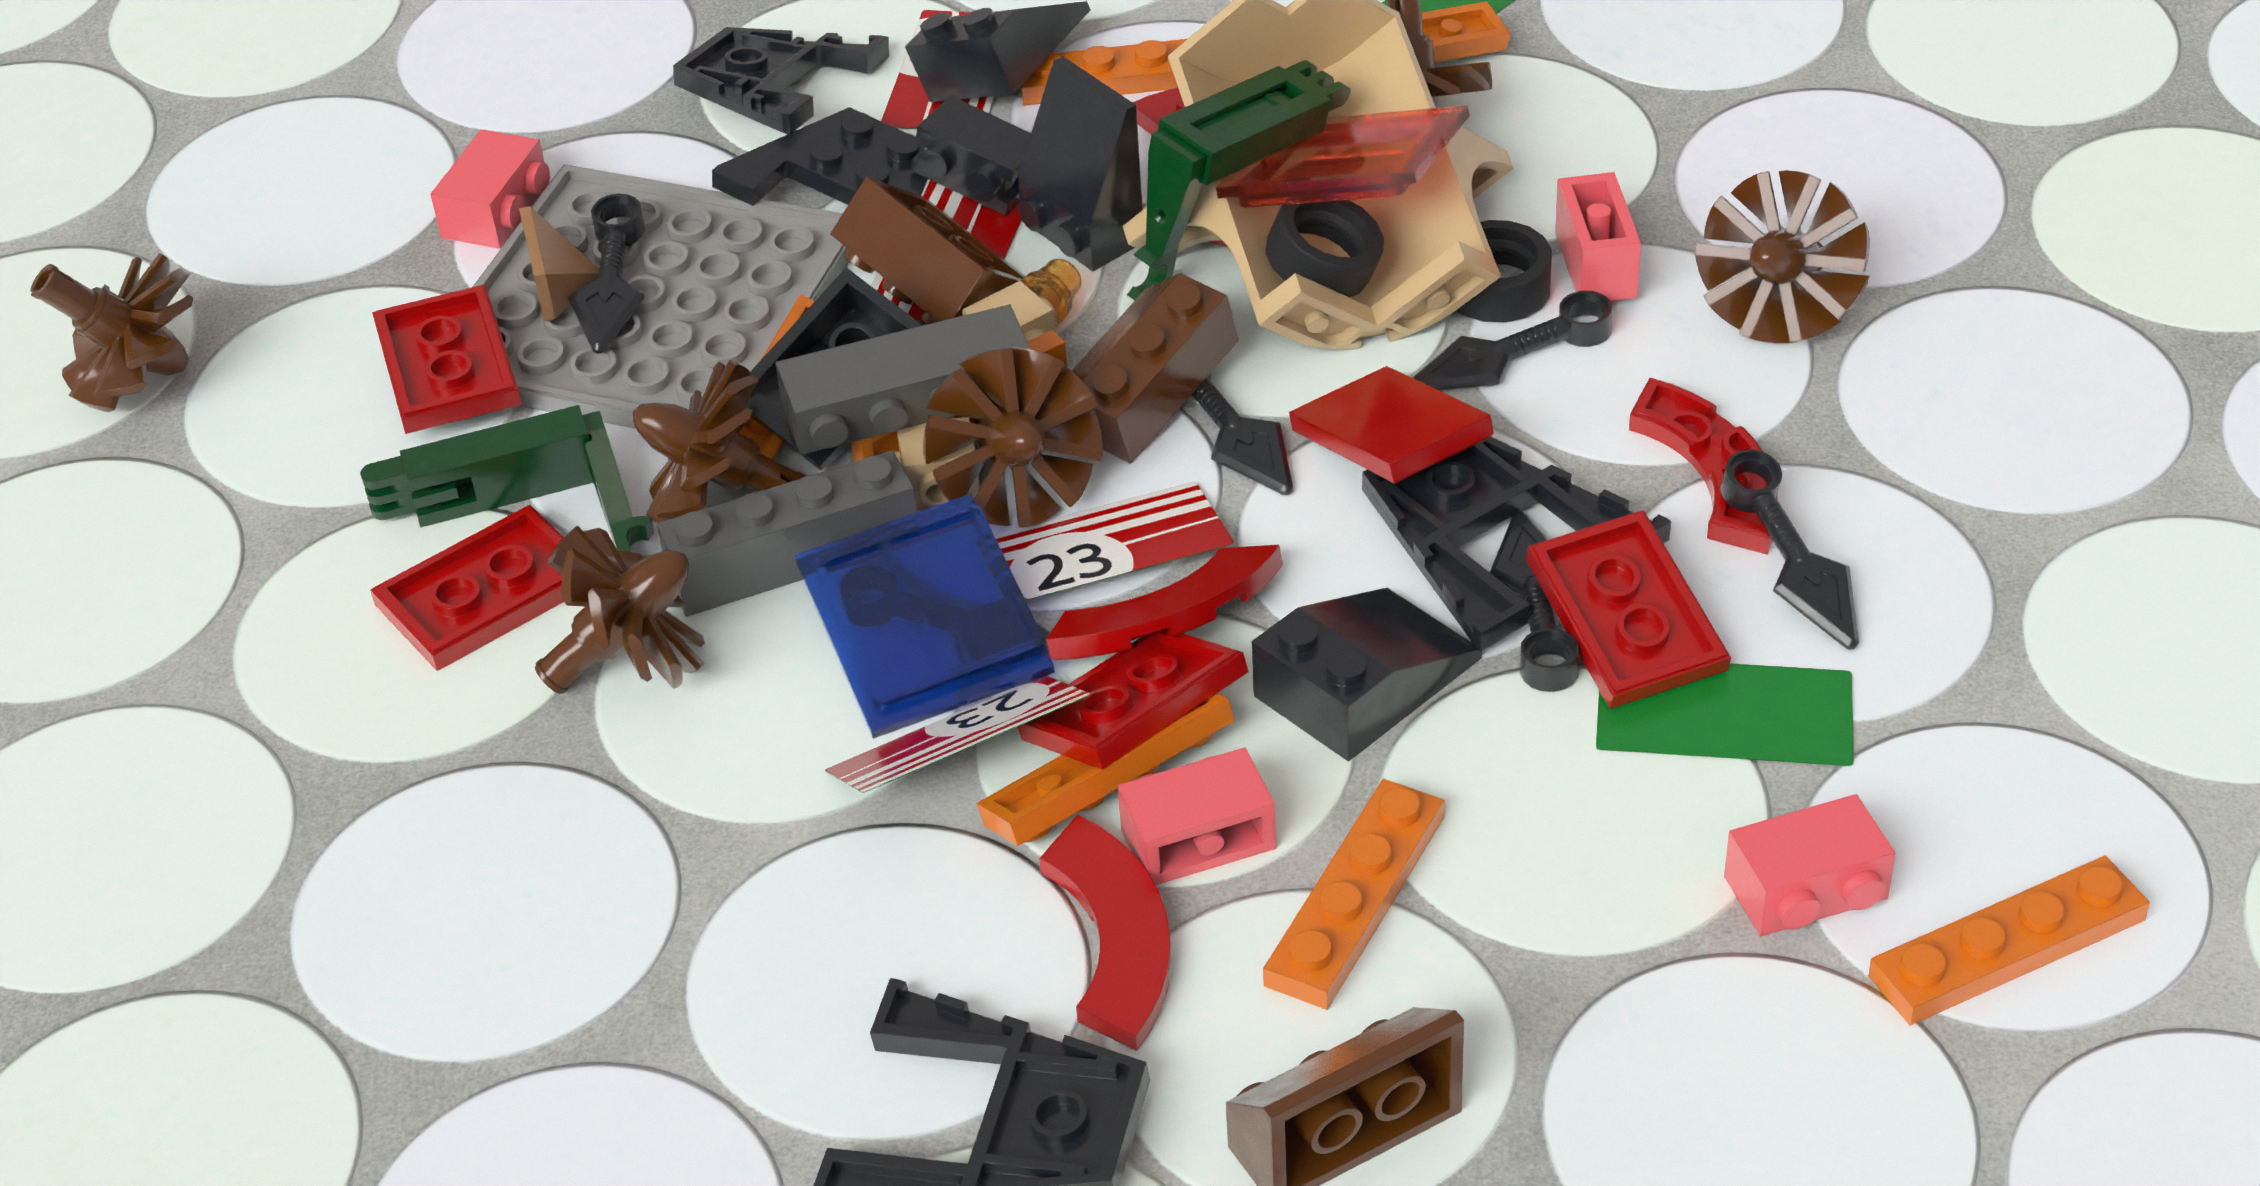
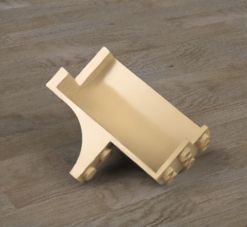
(1431, 232)

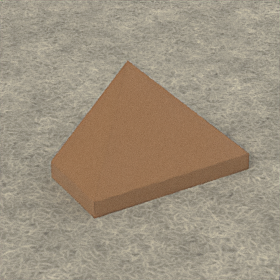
(555, 263)

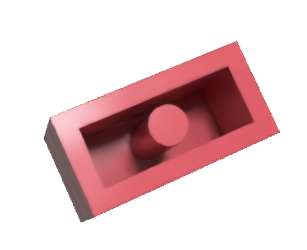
(487, 187)
(1598, 236)
(1197, 816)
(1809, 865)

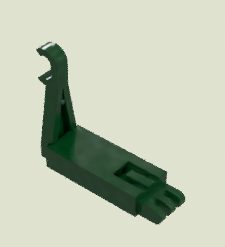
(1220, 139)
(504, 468)

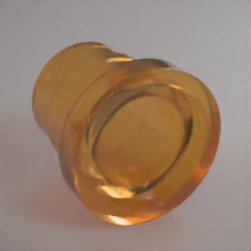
(1056, 282)

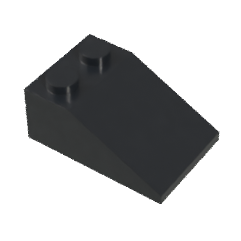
(988, 49)
(1082, 167)
(840, 316)
(1356, 666)

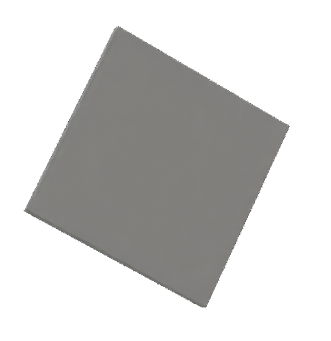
(711, 281)

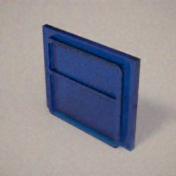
(924, 615)

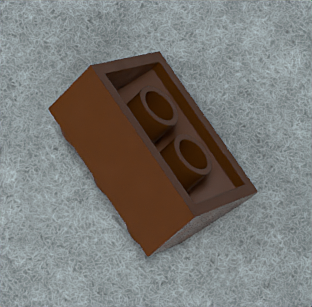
(919, 251)
(1155, 360)
(1350, 1100)

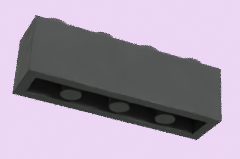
(886, 379)
(752, 540)

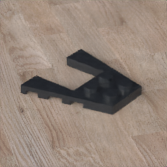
(1466, 497)
(1052, 1116)

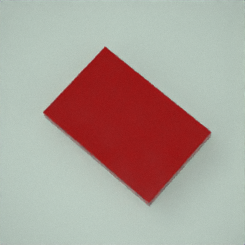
(446, 359)
(1391, 424)
(475, 588)
(1627, 609)
(1135, 697)

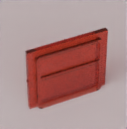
(1350, 159)

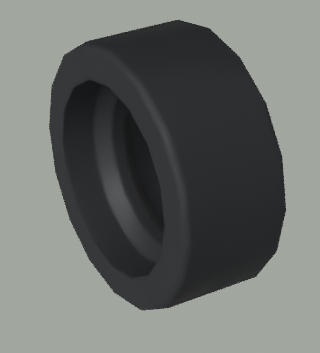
(1339, 222)
(1520, 294)

